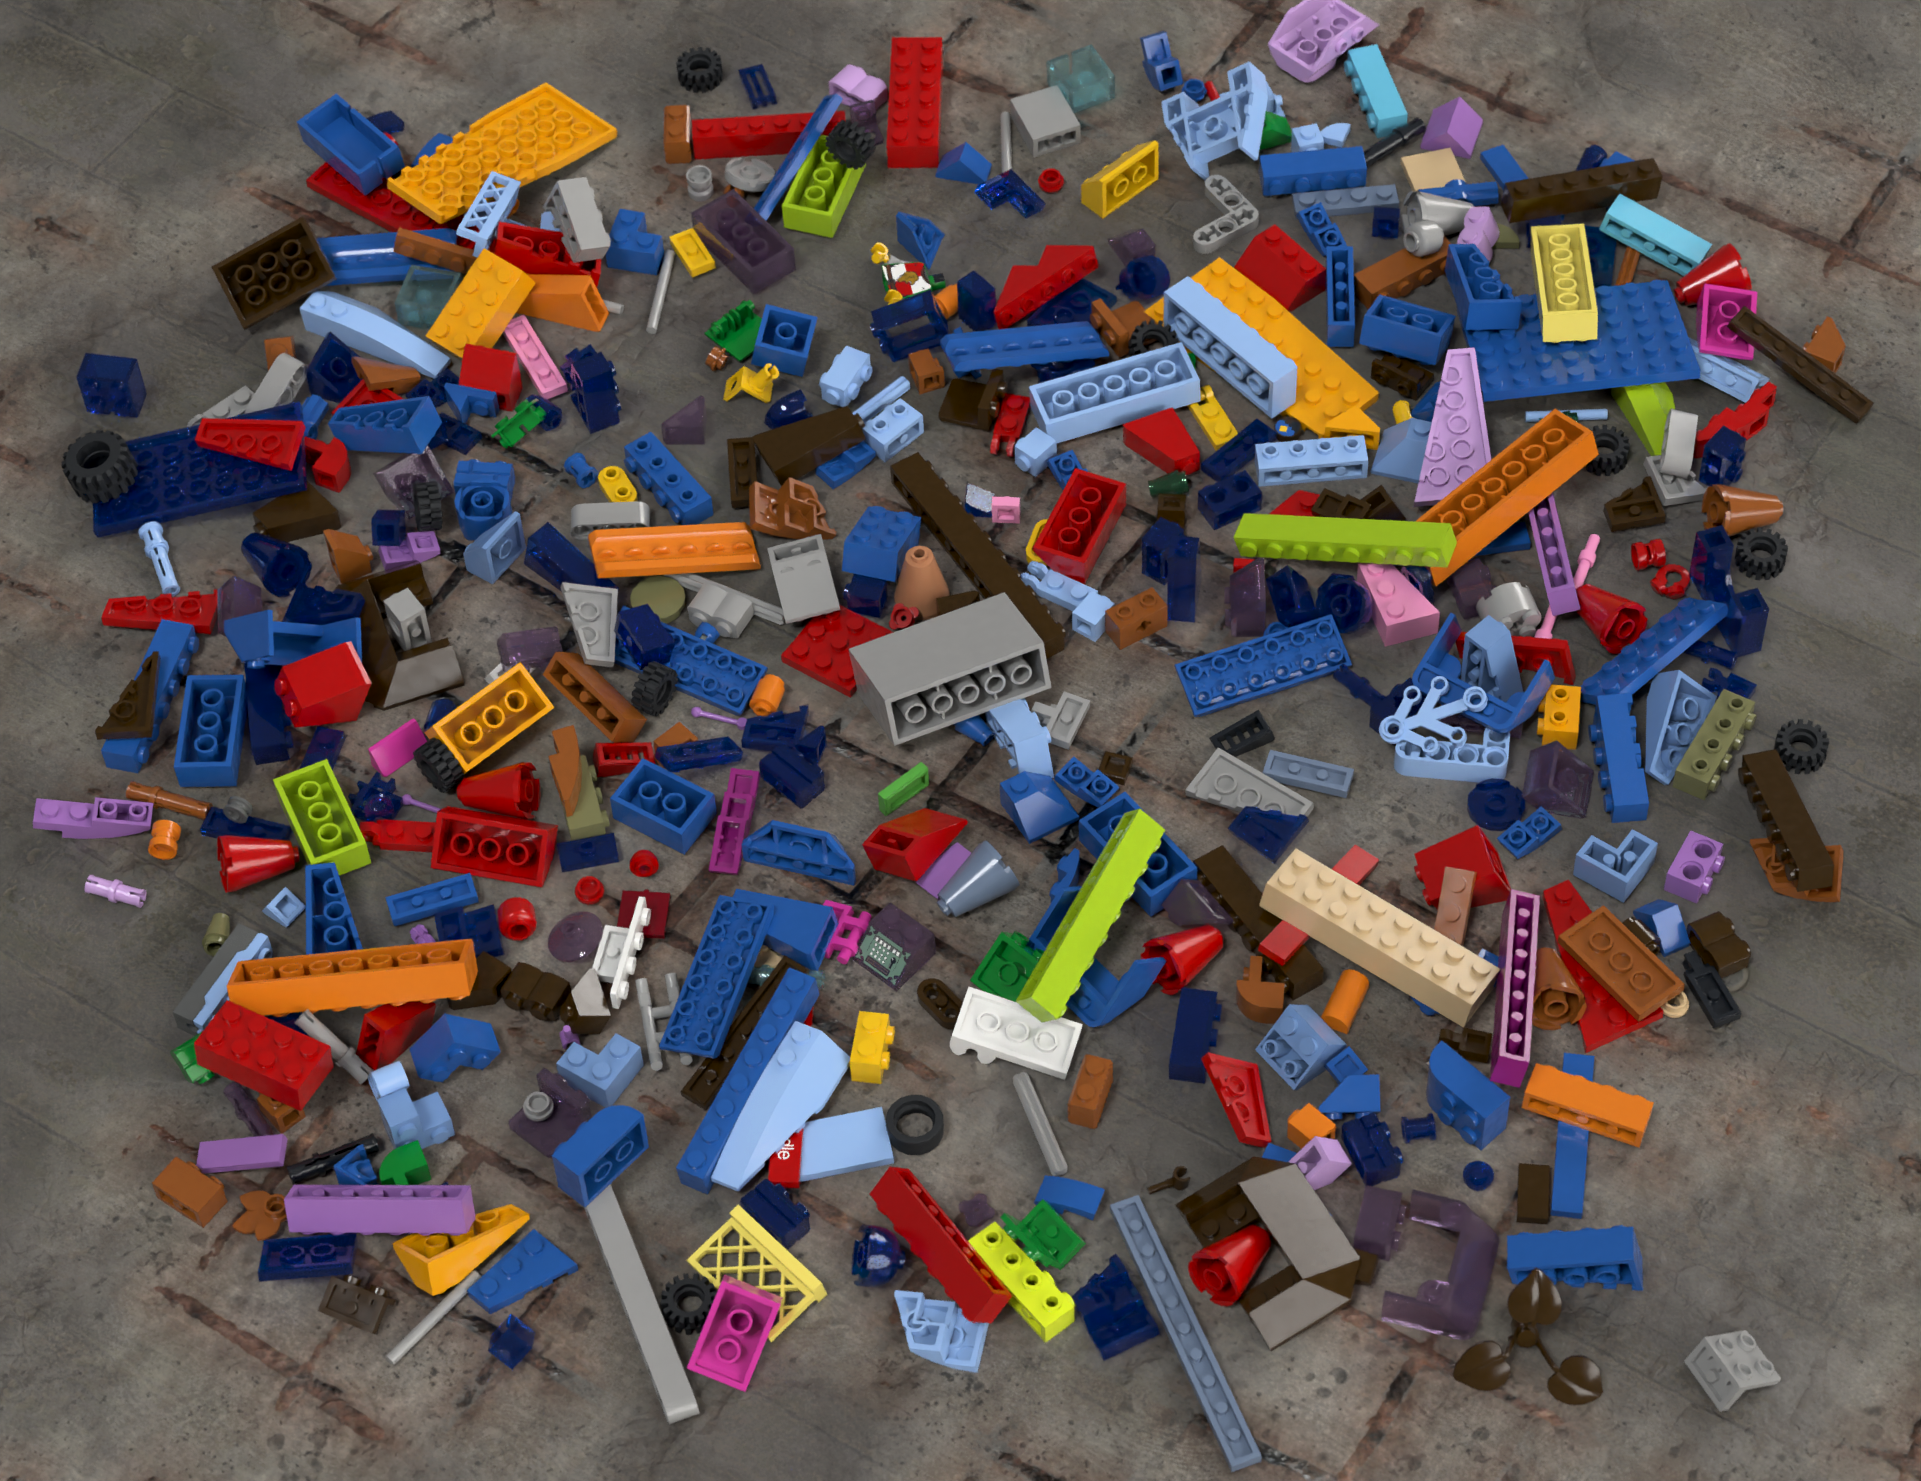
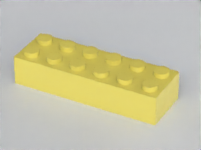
(1563, 283)

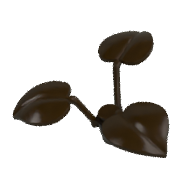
(1530, 1302)

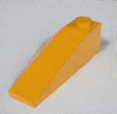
(445, 1260)

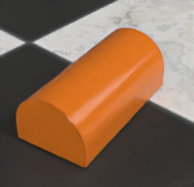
(1345, 1000)

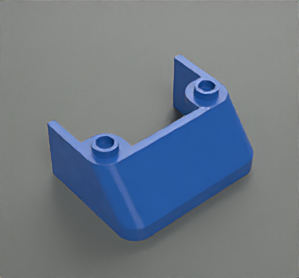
(274, 643)
(1497, 714)
(1100, 993)

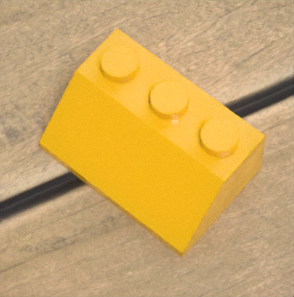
(1121, 179)

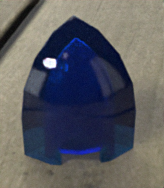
(787, 410)

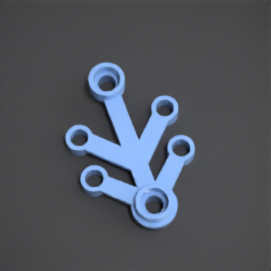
(1428, 716)

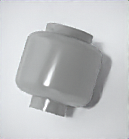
(1423, 238)

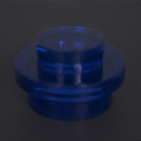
(1478, 1175)

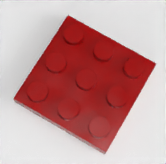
(824, 647)

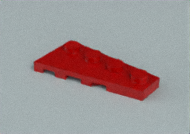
(256, 440)
(1532, 651)

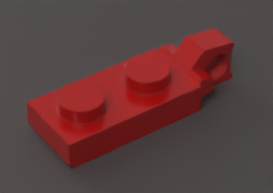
(400, 835)

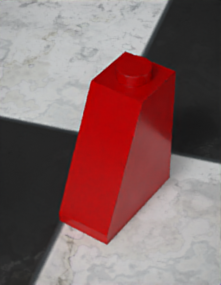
(1163, 442)
(392, 1030)

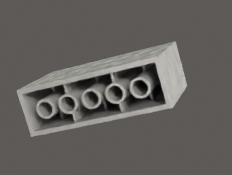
(950, 668)

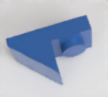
(469, 400)

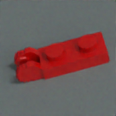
(1010, 423)

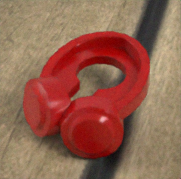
(1678, 589)

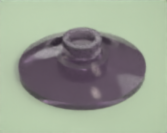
(575, 936)

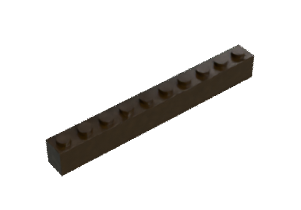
(971, 546)

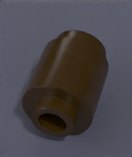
(1644, 934)

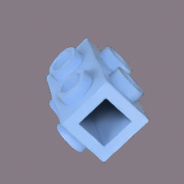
(845, 376)

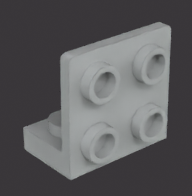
(1729, 1366)

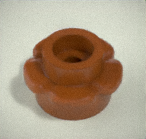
(716, 358)

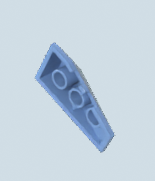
(1673, 718)

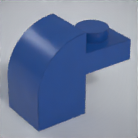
(1159, 64)

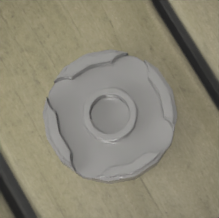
(749, 175)

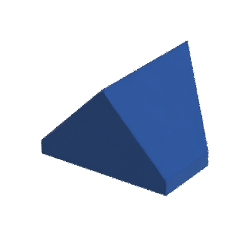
(919, 237)
(355, 1169)

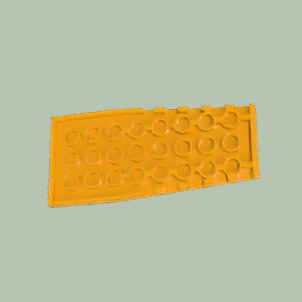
(516, 140)
(1324, 380)

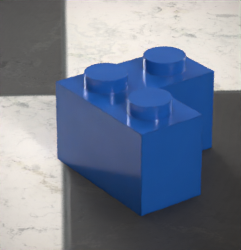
(632, 246)
(454, 1043)

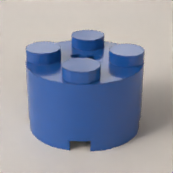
(481, 507)

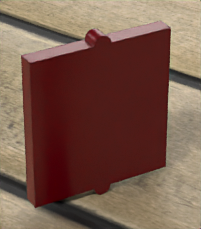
(659, 906)

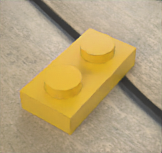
(692, 252)

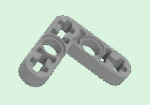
(1232, 216)

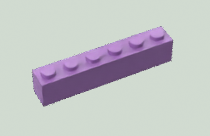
(1553, 557)
(380, 1209)

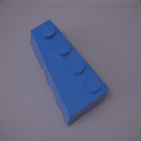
(1479, 292)
(1619, 758)
(328, 912)

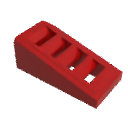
(616, 767)

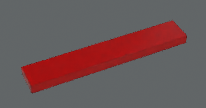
(1286, 938)

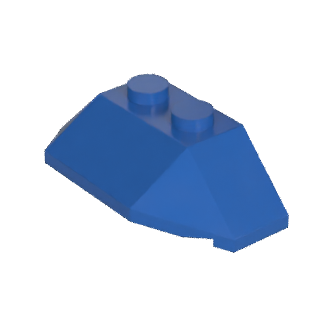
(799, 851)

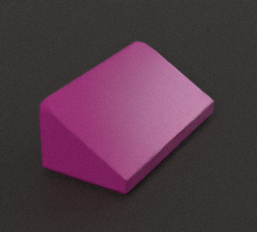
(396, 748)

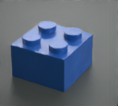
(784, 340)

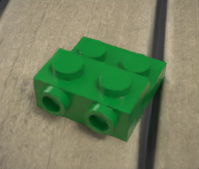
(1007, 966)

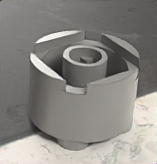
(1513, 607)

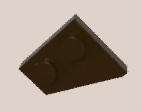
(1635, 508)

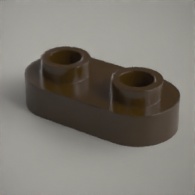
(944, 1004)

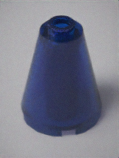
(276, 563)

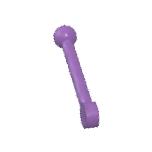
(697, 712)
(407, 800)

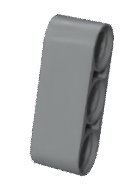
(279, 384)
(1678, 443)
(612, 515)

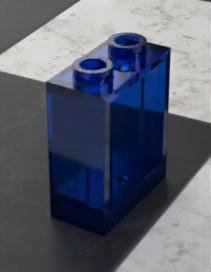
(904, 311)

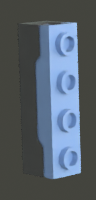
(210, 988)

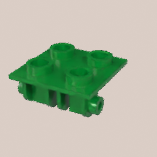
(737, 330)

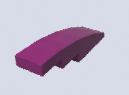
(734, 821)

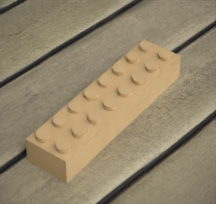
(1379, 937)

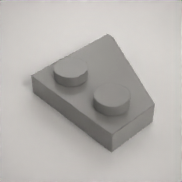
(1671, 488)

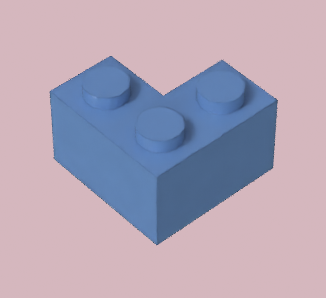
(1615, 869)
(601, 1075)
(417, 1120)

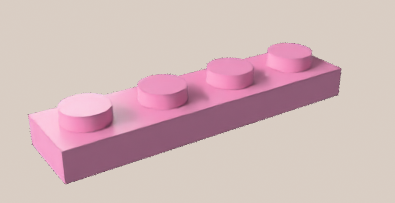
(534, 358)

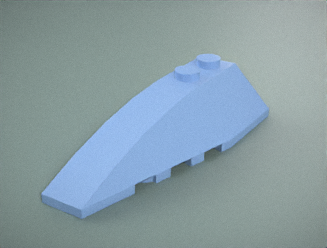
(370, 332)
(786, 1095)

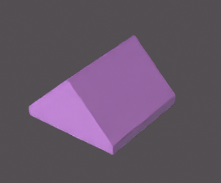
(1453, 127)

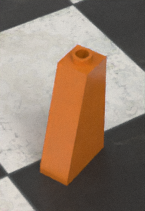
(566, 301)

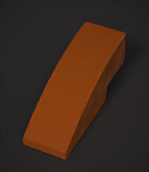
(566, 767)

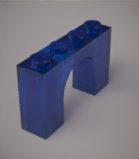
(1711, 575)

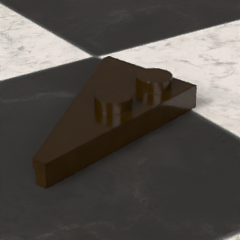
(136, 706)

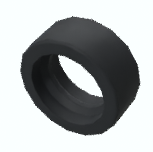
(920, 1144)

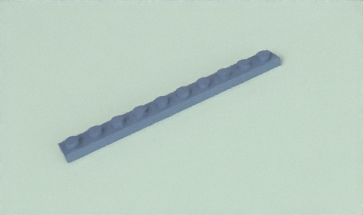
(1185, 1334)

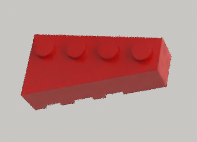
(540, 252)

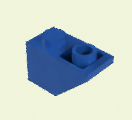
(1353, 1095)

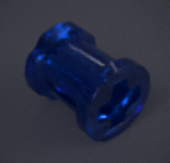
(1418, 1128)

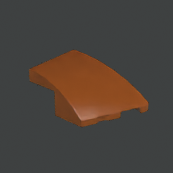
(789, 511)
(1777, 877)

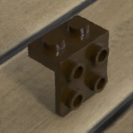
(973, 402)

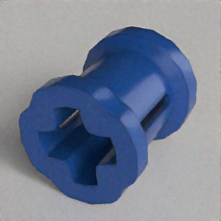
(581, 470)

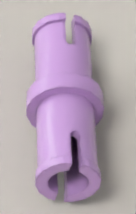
(115, 891)

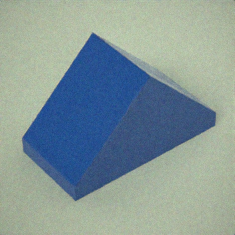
(964, 165)
(1667, 923)

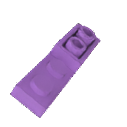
(99, 820)

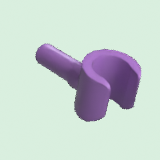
(567, 1036)

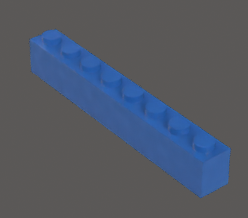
(789, 1004)

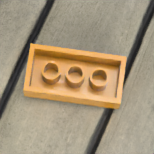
(481, 305)
(491, 717)

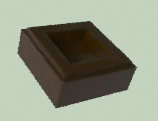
(1116, 767)

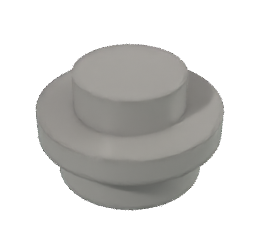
(538, 1106)

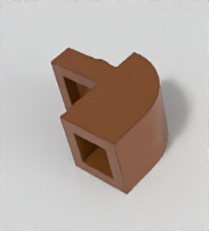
(1258, 999)

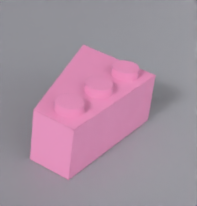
(1398, 606)

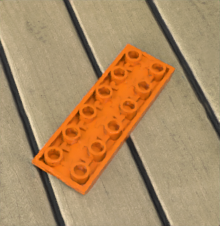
(673, 550)

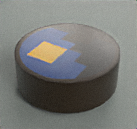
(1287, 429)

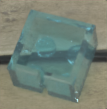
(1089, 82)
(425, 295)

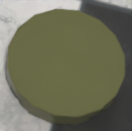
(663, 596)

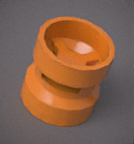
(165, 835)

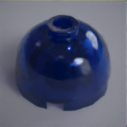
(1347, 602)
(876, 1256)

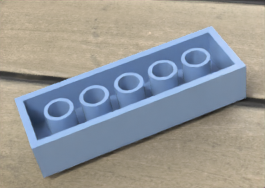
(1230, 347)
(1115, 393)

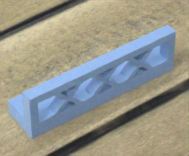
(496, 211)
(1728, 374)

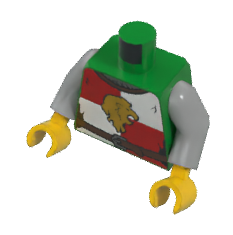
(904, 278)

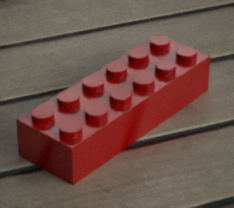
(915, 102)

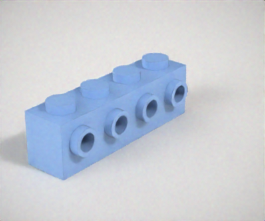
(1311, 460)

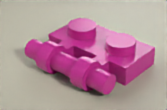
(857, 926)

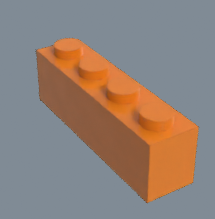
(1587, 1104)

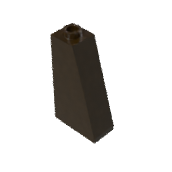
(809, 442)

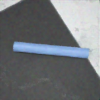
(1585, 414)

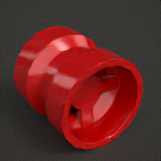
(1648, 554)

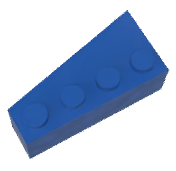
(387, 426)
(1578, 1256)

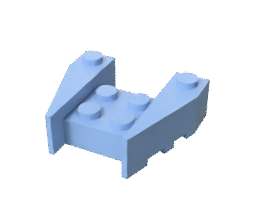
(1221, 124)

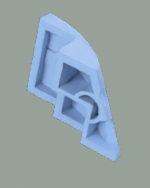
(940, 1331)

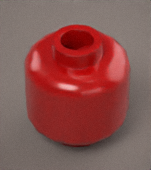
(516, 918)

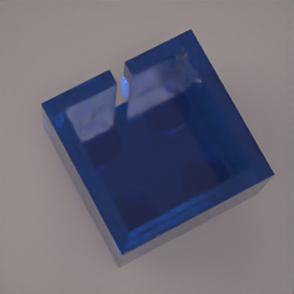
(111, 385)

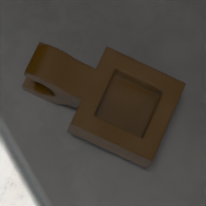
(1470, 1043)

